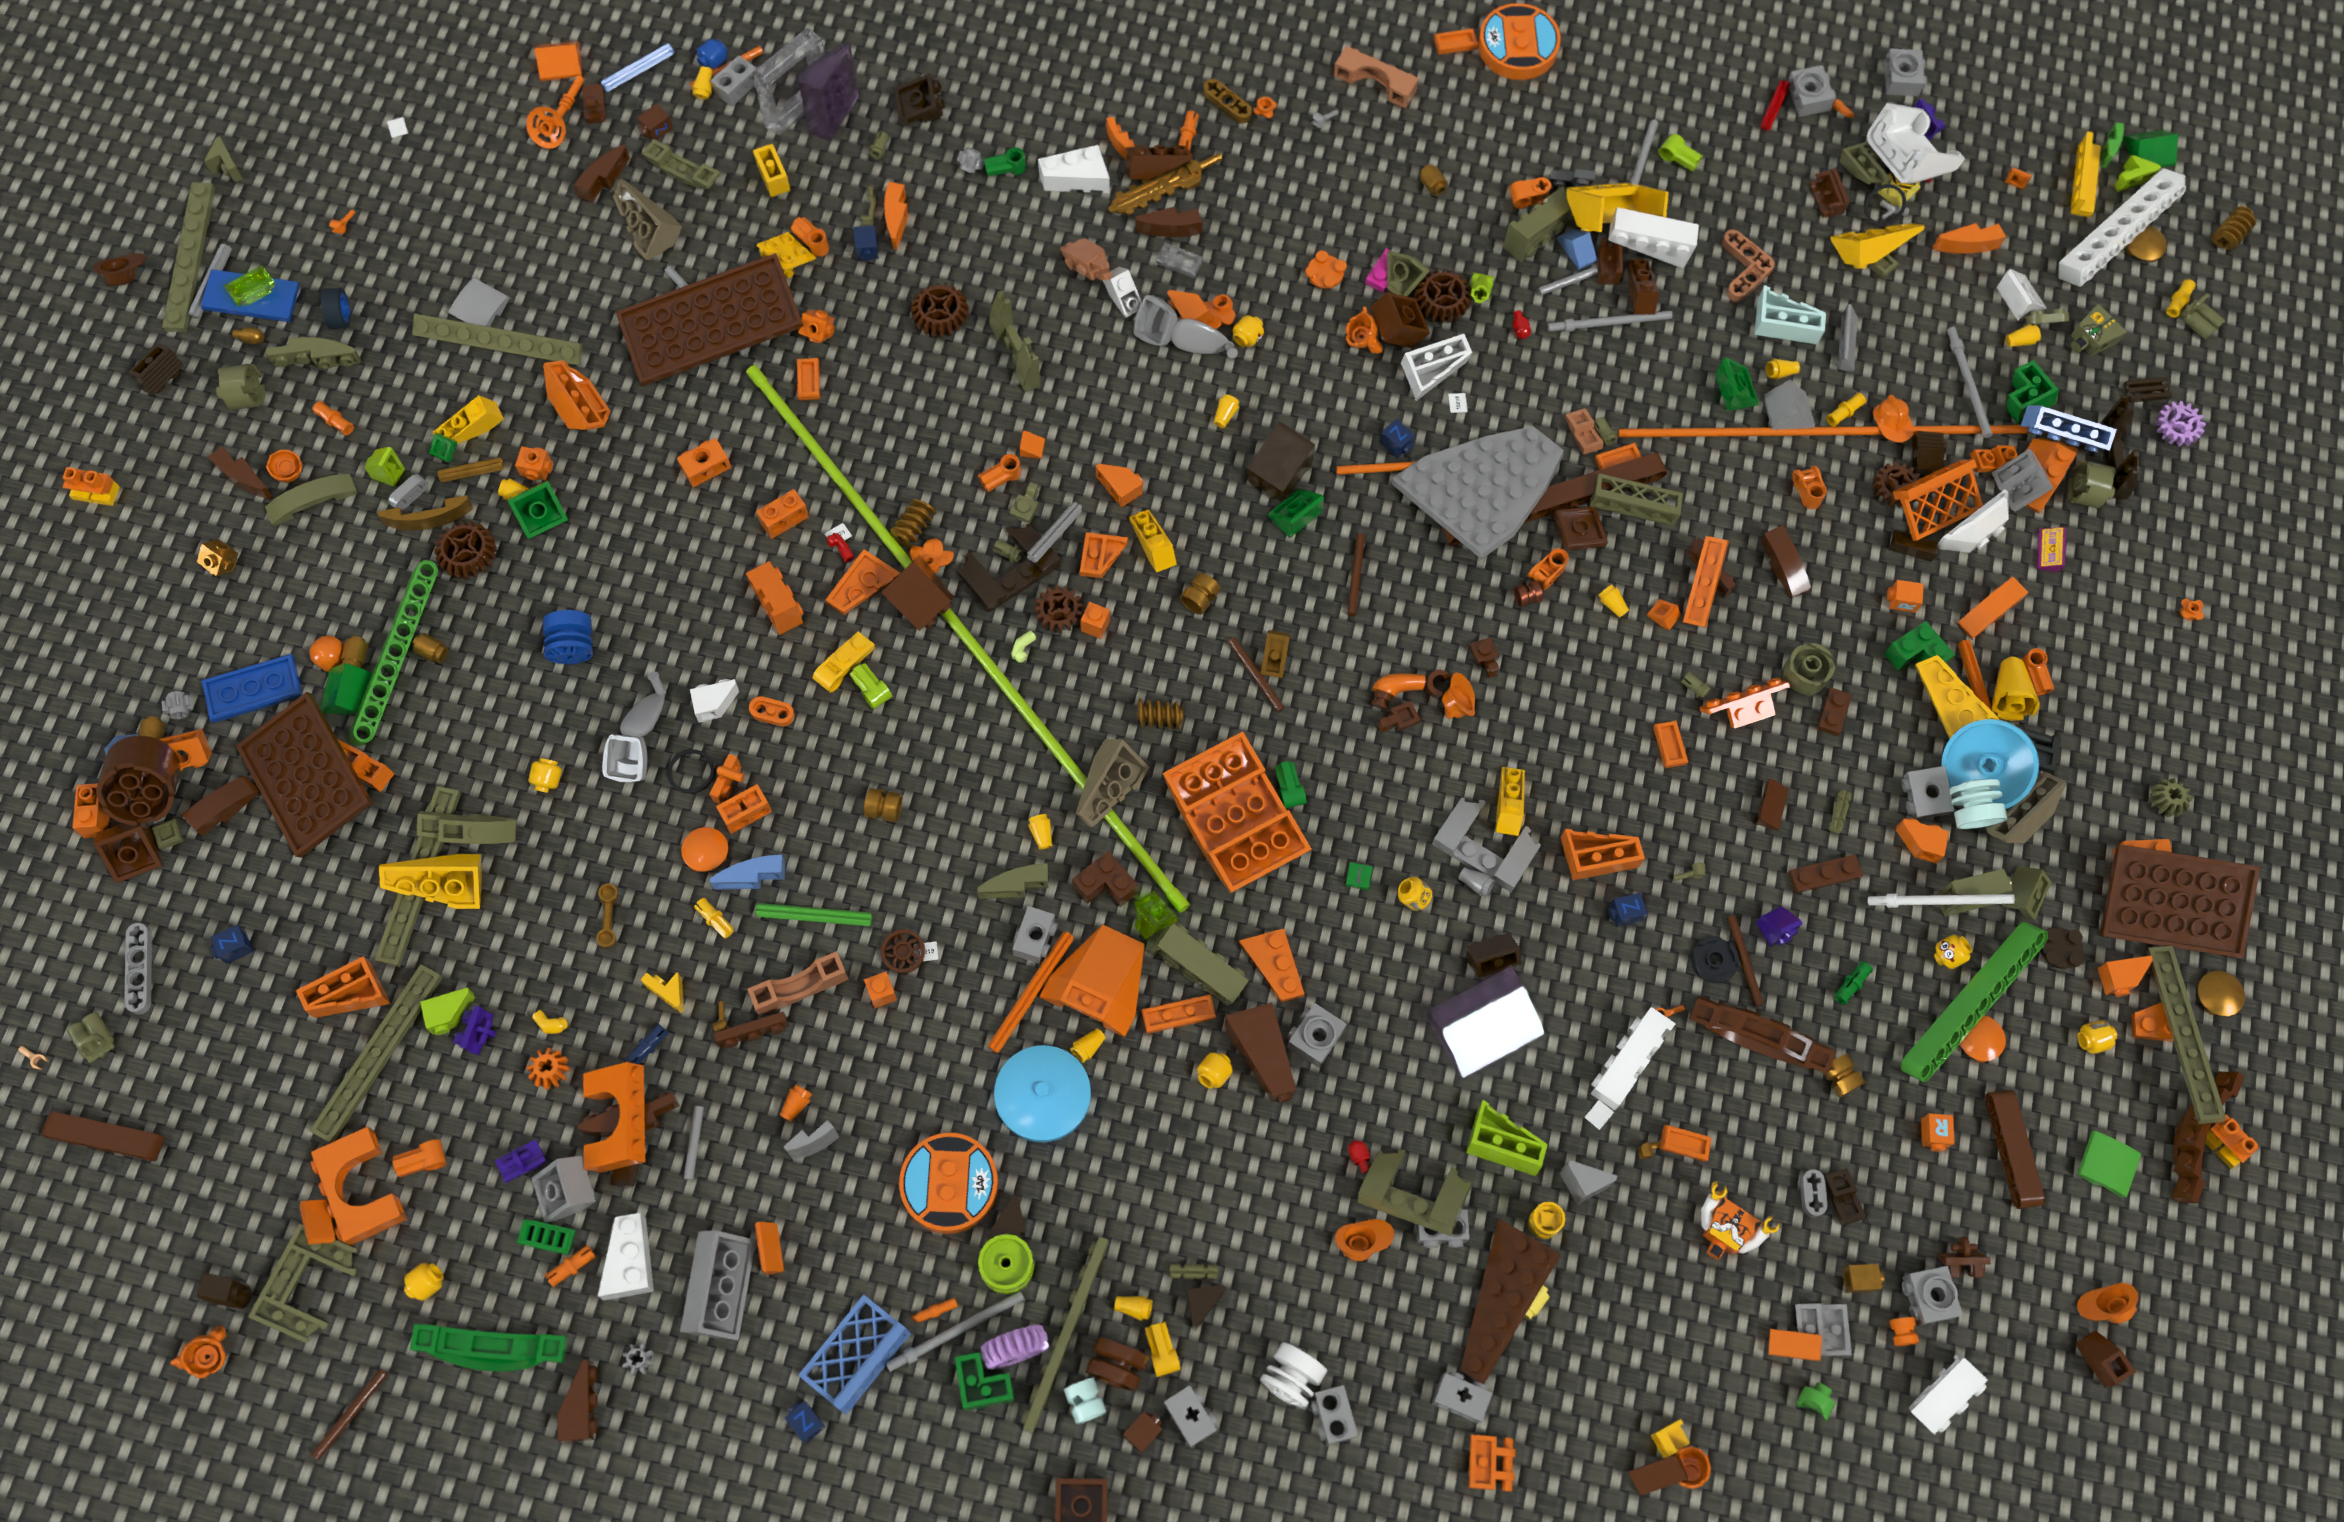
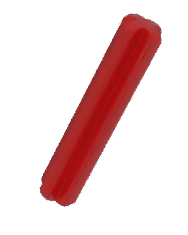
(1775, 105)

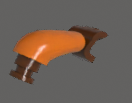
(1392, 684)

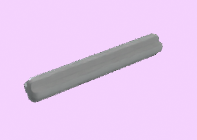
(217, 264)
(1054, 532)

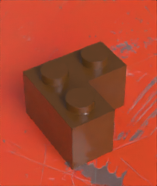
(1108, 876)

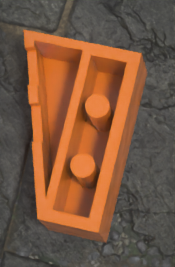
(775, 597)

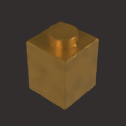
(1862, 1278)

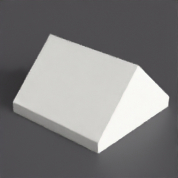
(2019, 294)

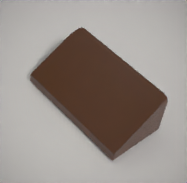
(1772, 805)
(1659, 1474)

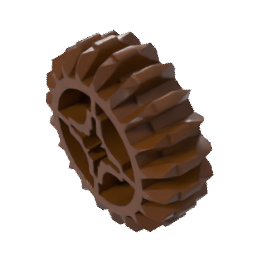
(941, 301)
(1443, 306)
(465, 557)

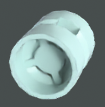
(1085, 1402)

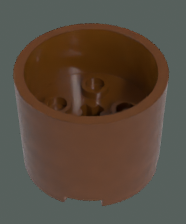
(138, 780)

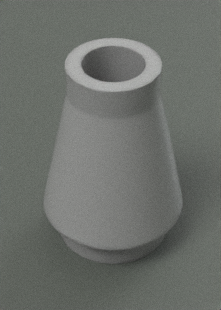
(1477, 881)

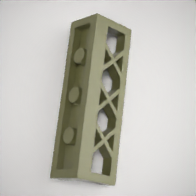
(1636, 504)

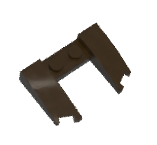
(2126, 473)
(996, 592)

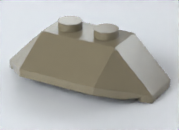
(2031, 812)

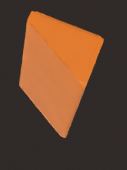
(769, 1248)

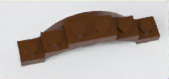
(1762, 1034)
(2190, 1142)

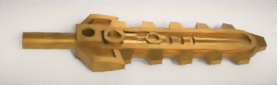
(1183, 176)

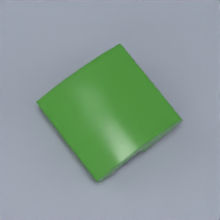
(2109, 1163)

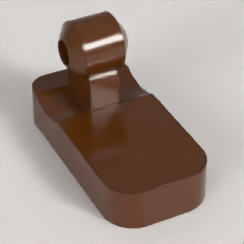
(594, 103)

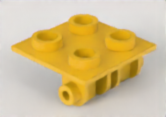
(789, 251)

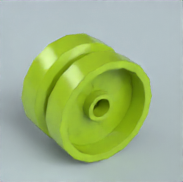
(1011, 1278)

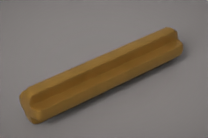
(470, 469)

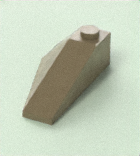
(649, 223)
(1111, 776)

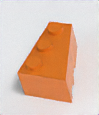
(1600, 854)
(344, 990)

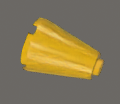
(2014, 691)

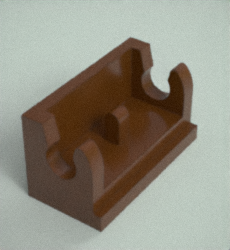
(1829, 193)
(1609, 263)

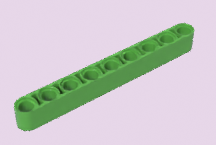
(386, 660)
(1974, 1001)

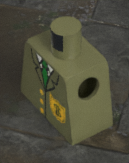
(2097, 332)

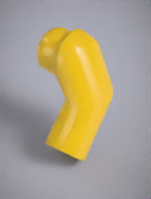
(549, 1026)

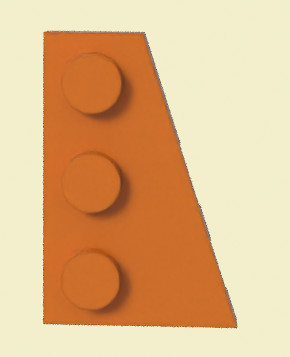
(860, 582)
(1275, 961)

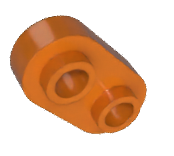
(772, 711)

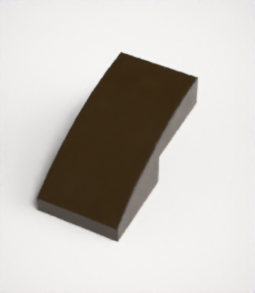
(1843, 1197)

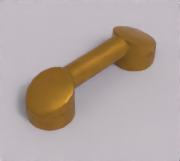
(608, 896)

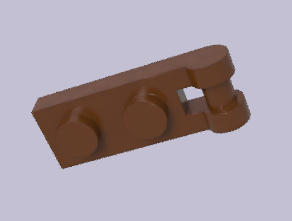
(1725, 583)

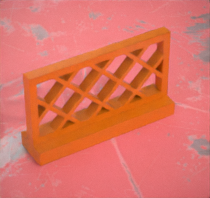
(1930, 483)

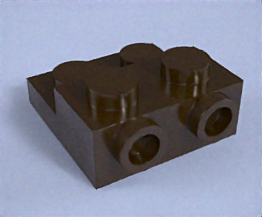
(919, 100)

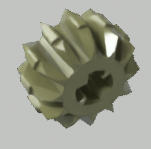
(2170, 797)

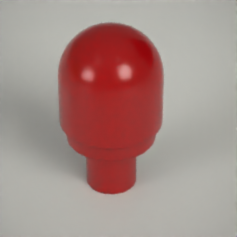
(1521, 325)
(1359, 1155)

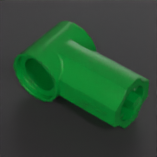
(1005, 163)
(1290, 791)

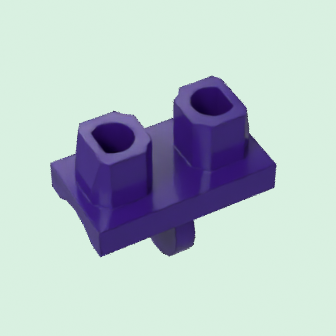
(1935, 125)
(477, 1030)
(521, 1161)

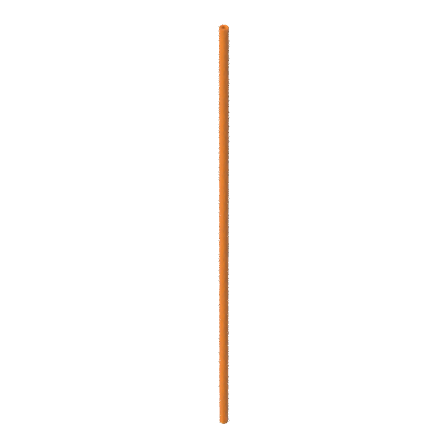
(1816, 431)

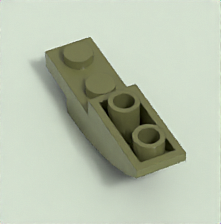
(321, 351)
(466, 829)

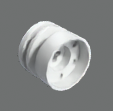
(1292, 1376)

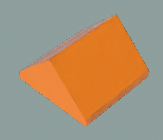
(558, 60)

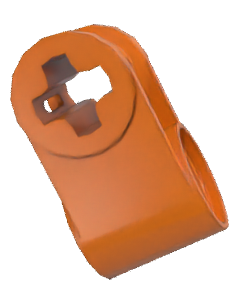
(1527, 192)
(1809, 483)
(1547, 571)

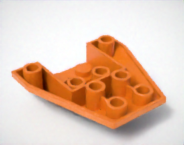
(1100, 979)

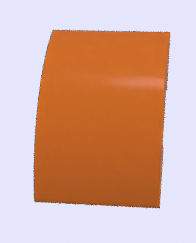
(1235, 813)

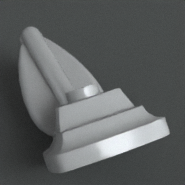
(1159, 324)
(627, 752)

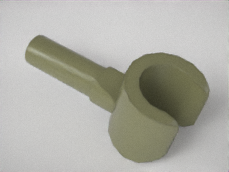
(1698, 872)

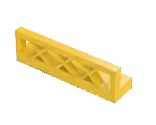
(2085, 177)

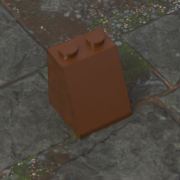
(919, 594)

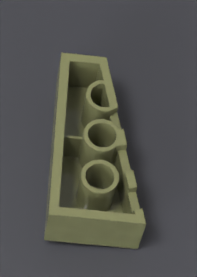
(1538, 227)
(1199, 963)

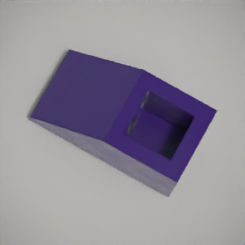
(1778, 926)

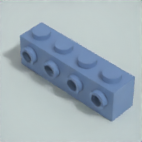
(2068, 427)

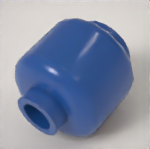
(711, 54)

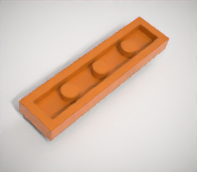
(1705, 581)

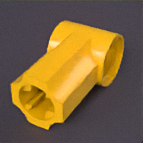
(1163, 1354)

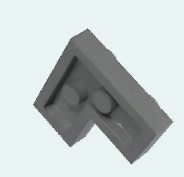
(1577, 178)

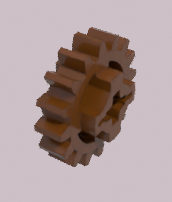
(1893, 478)
(1056, 600)

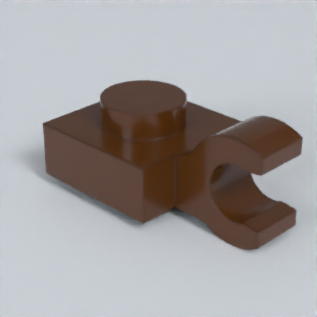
(1485, 654)
(1401, 716)

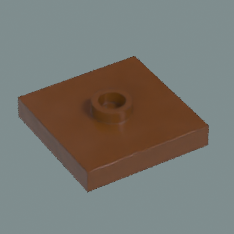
(1580, 528)

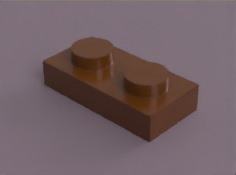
(1834, 711)

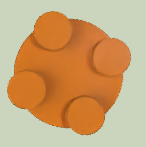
(1325, 270)

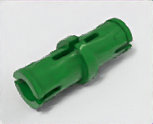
(1853, 983)

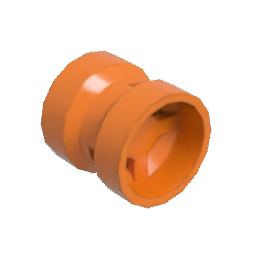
(1904, 1331)

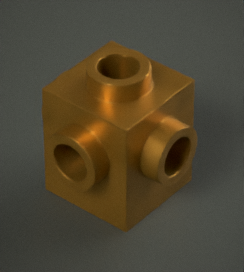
(217, 557)

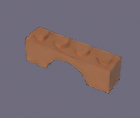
(1354, 65)
(776, 994)

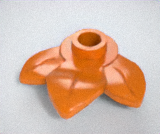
(1221, 310)
(933, 554)

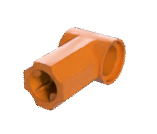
(811, 236)
(999, 474)
(2038, 672)
(426, 1157)

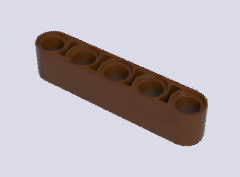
(102, 1136)
(2014, 1149)

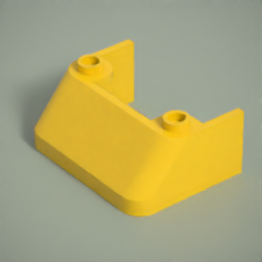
(1597, 203)

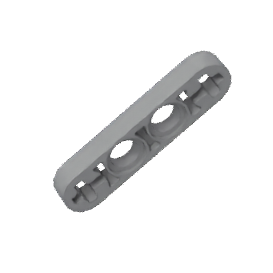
(133, 969)

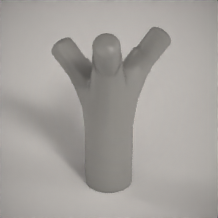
(1892, 209)

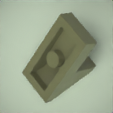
(220, 158)

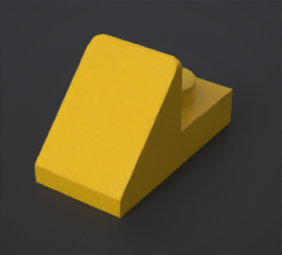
(671, 992)

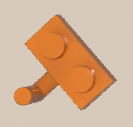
(726, 774)

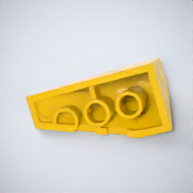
(1874, 244)
(443, 879)

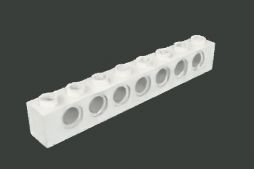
(2121, 227)

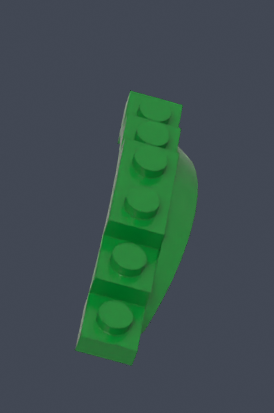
(488, 1349)

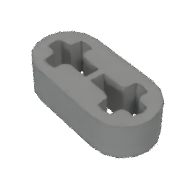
(408, 492)
(1819, 1193)

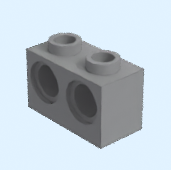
(734, 80)
(1453, 1241)
(1341, 1414)

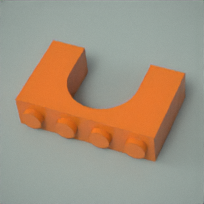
(627, 1142)
(333, 1165)

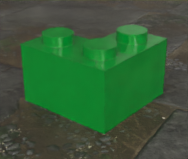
(2032, 388)
(1918, 645)
(979, 1390)

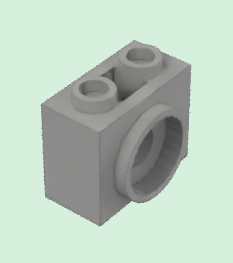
(1904, 72)
(1811, 90)
(1919, 803)
(1313, 1021)
(1923, 1307)

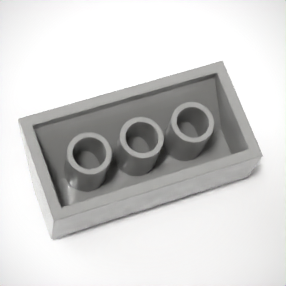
(718, 1285)

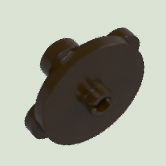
(2063, 948)

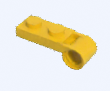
(842, 661)

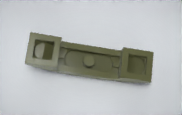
(679, 167)
(308, 495)

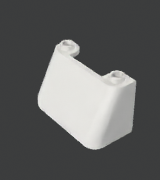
(1902, 146)

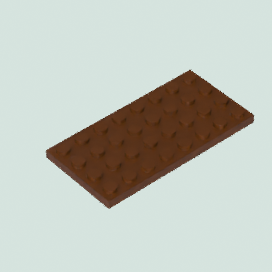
(709, 319)

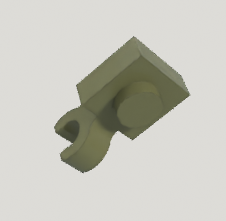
(1025, 506)

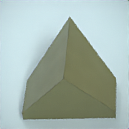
(1403, 273)

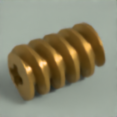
(2234, 228)
(911, 521)
(1160, 714)

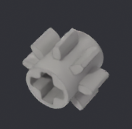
(970, 160)
(177, 705)
(638, 1366)

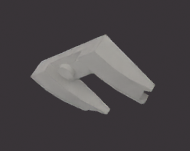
(1453, 842)

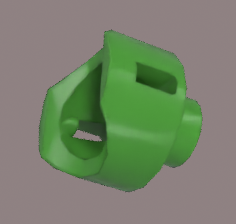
(1817, 1399)

